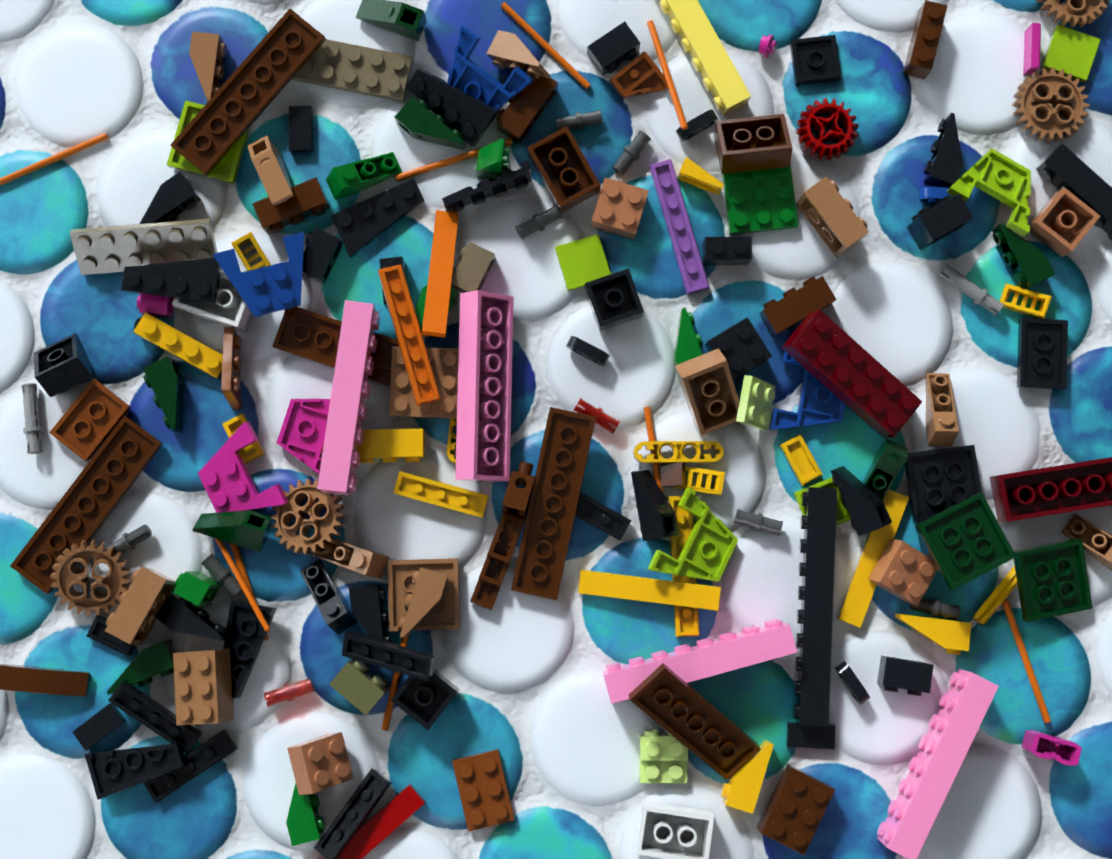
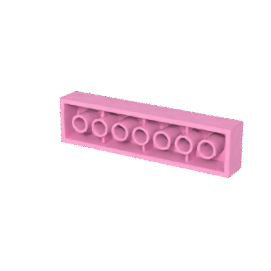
(484, 387)
(348, 398)
(705, 658)
(936, 763)

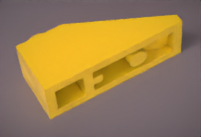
(942, 632)
(746, 782)

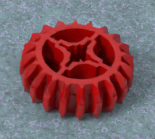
(819, 124)

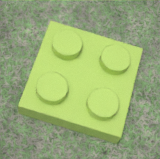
(755, 403)

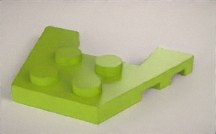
(1002, 180)
(705, 549)

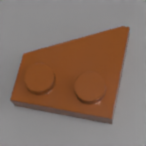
(639, 78)

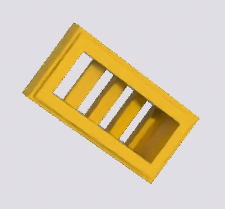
(698, 177)
(243, 240)
(1045, 299)
(700, 472)

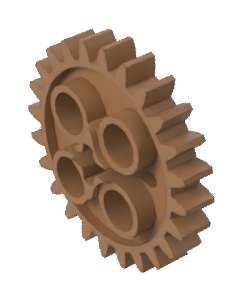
(1084, 12)
(1051, 124)
(324, 526)
(68, 575)

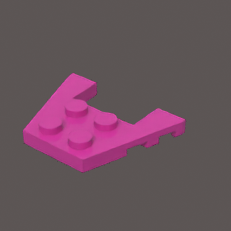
(305, 430)
(229, 480)

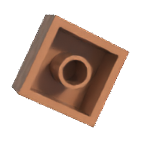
(619, 208)
(1063, 222)
(903, 571)
(320, 763)

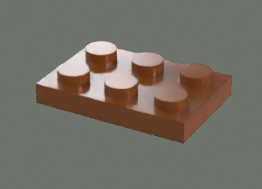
(90, 419)
(483, 790)

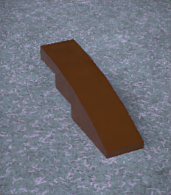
(497, 561)
(43, 680)

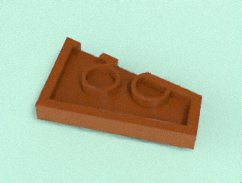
(231, 368)

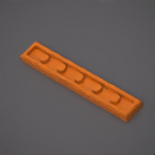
(440, 274)
(408, 335)

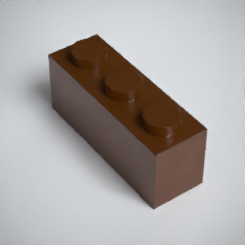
(925, 39)
(526, 108)
(307, 201)
(796, 305)

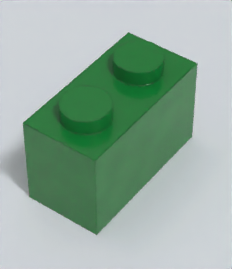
(196, 588)

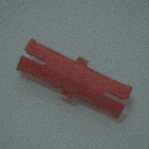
(602, 418)
(289, 692)

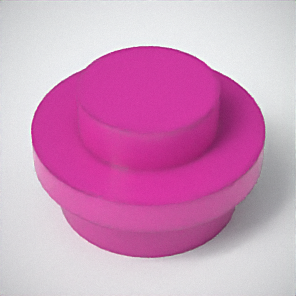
(767, 46)

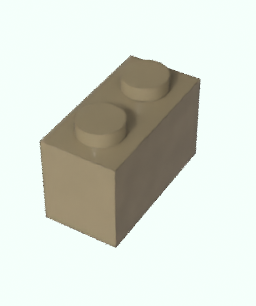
(472, 268)

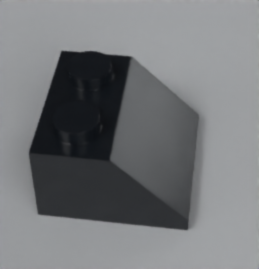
(62, 365)

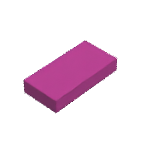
(1032, 43)

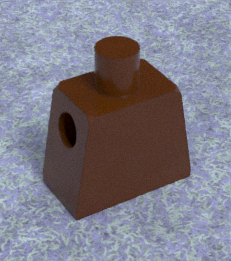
(517, 499)

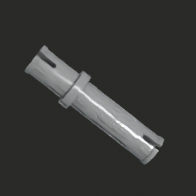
(970, 289)
(32, 421)

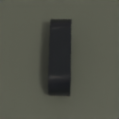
(697, 125)
(587, 350)
(852, 682)

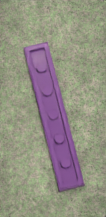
(679, 227)

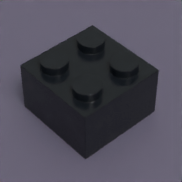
(939, 220)
(613, 299)
(741, 348)
(425, 699)

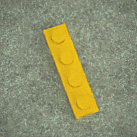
(179, 345)
(441, 494)

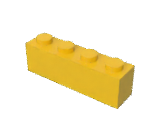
(392, 444)

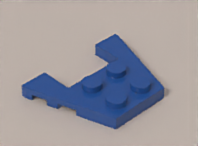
(476, 81)
(268, 287)
(815, 406)

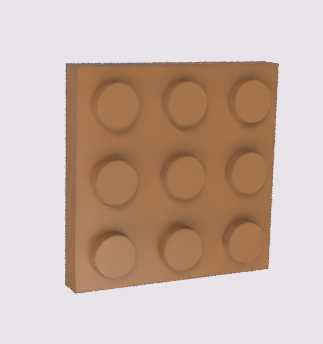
(445, 371)
(444, 614)

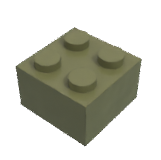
(360, 685)

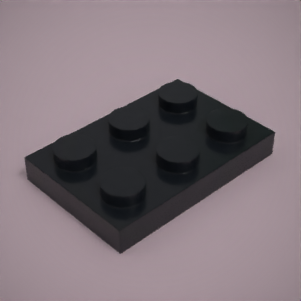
(1042, 353)

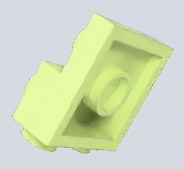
(662, 758)

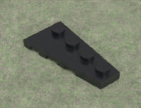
(460, 111)
(489, 187)
(369, 218)
(182, 280)
(246, 641)
(126, 768)

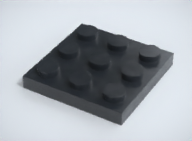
(940, 479)

